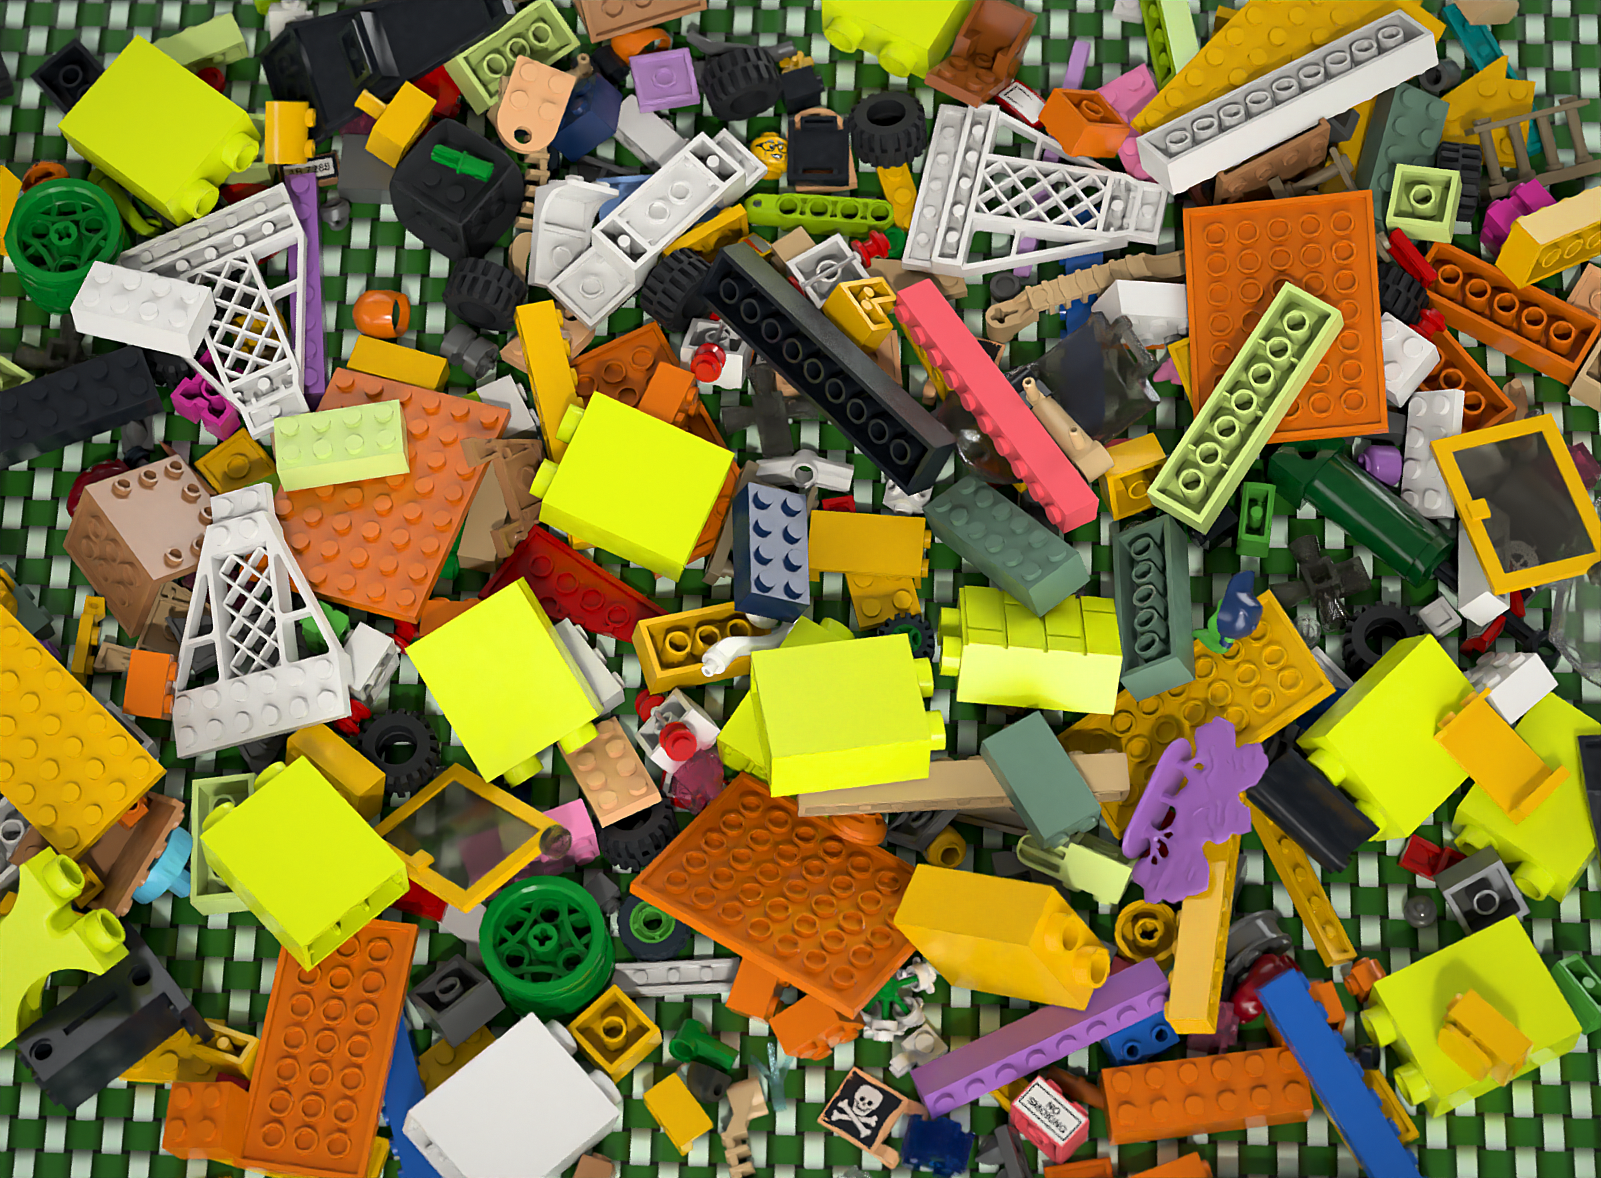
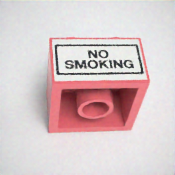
(1049, 1120)

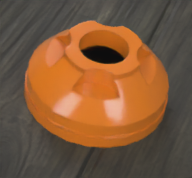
(860, 828)

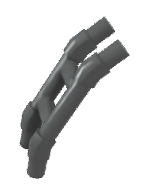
(716, 48)

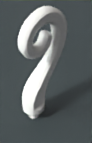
(726, 650)

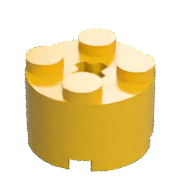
(1148, 920)

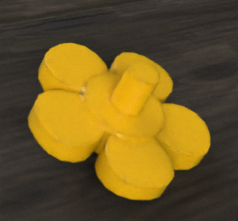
(798, 61)

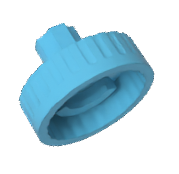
(169, 869)

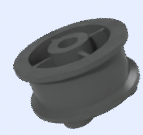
(1251, 939)

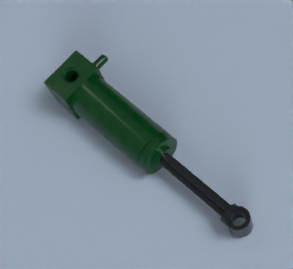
(1379, 521)

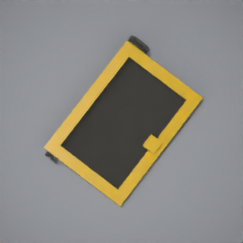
(1522, 503)
(468, 836)

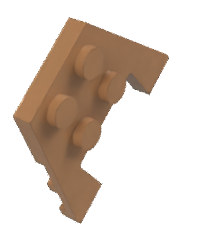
(515, 467)

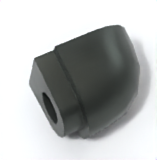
(706, 1083)

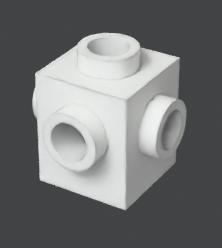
(286, 12)
(902, 504)

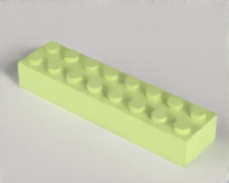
(1245, 407)

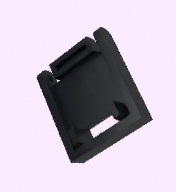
(818, 147)

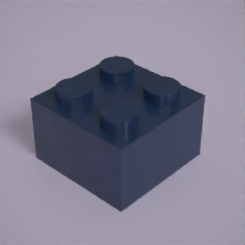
(588, 117)

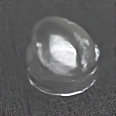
(1308, 629)

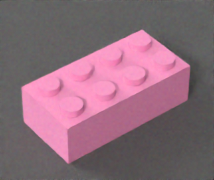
(1129, 96)
(582, 851)

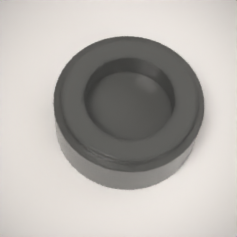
(1004, 287)

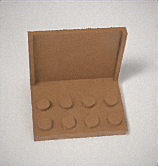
(617, 17)
(1291, 162)
(138, 535)
(119, 856)

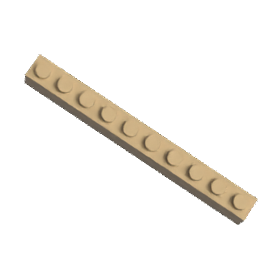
(960, 786)

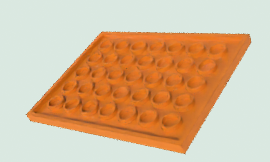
(1237, 267)
(389, 536)
(786, 894)

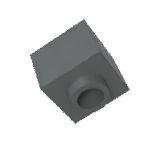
(604, 893)

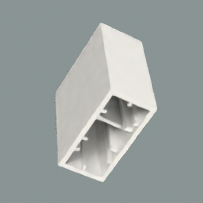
(515, 1109)

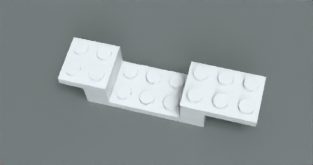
(650, 220)

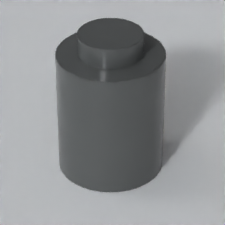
(1441, 76)

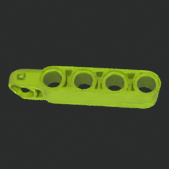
(834, 208)

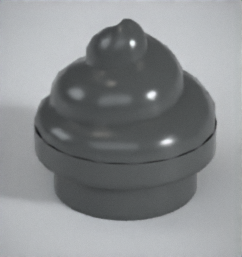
(1420, 911)

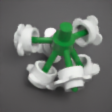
(906, 1010)

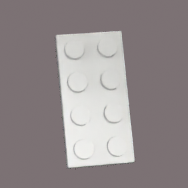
(1430, 418)

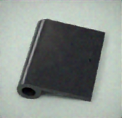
(1311, 811)

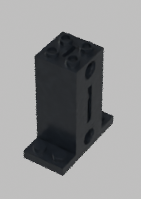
(107, 1026)

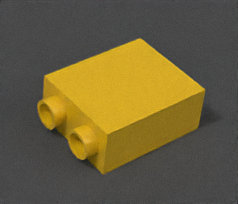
(1002, 936)

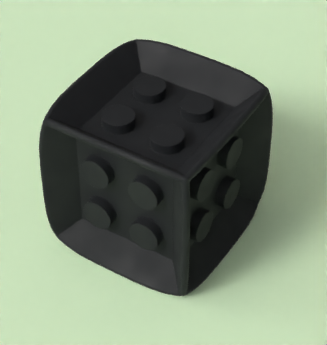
(451, 210)

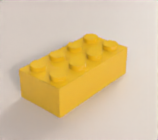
(1552, 239)
(674, 644)

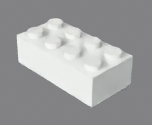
(143, 309)

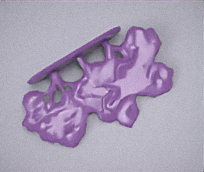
(1203, 808)

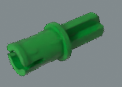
(462, 162)

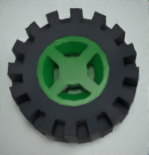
(919, 634)

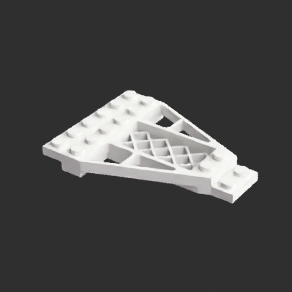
(954, 185)
(210, 252)
(268, 700)

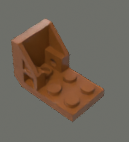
(984, 52)

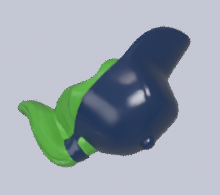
(1235, 615)

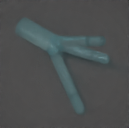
(775, 1079)

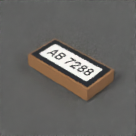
(324, 166)

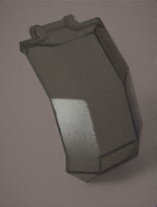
(1088, 379)

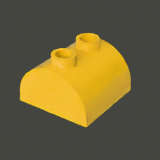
(288, 132)

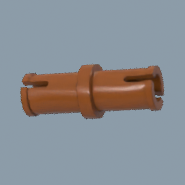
(1076, 1087)

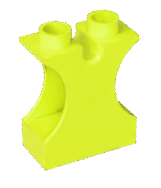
(47, 937)

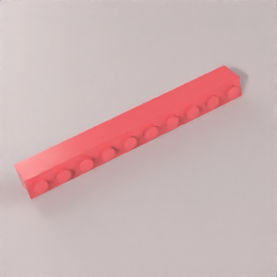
(996, 406)

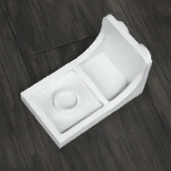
(563, 225)

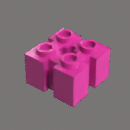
(1500, 214)
(201, 401)

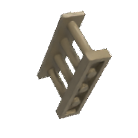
(1341, 166)
(1555, 170)
(718, 564)

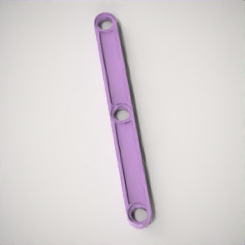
(1073, 80)

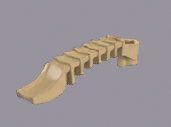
(521, 246)
(1025, 307)
(745, 1103)

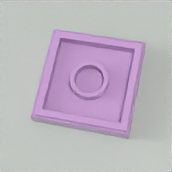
(664, 80)

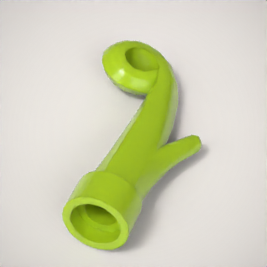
(147, 228)

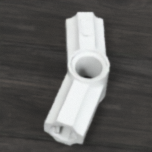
(824, 472)

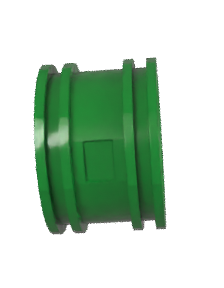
(55, 228)
(517, 930)

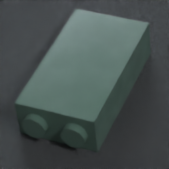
(1041, 781)

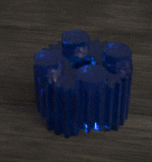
(936, 1146)

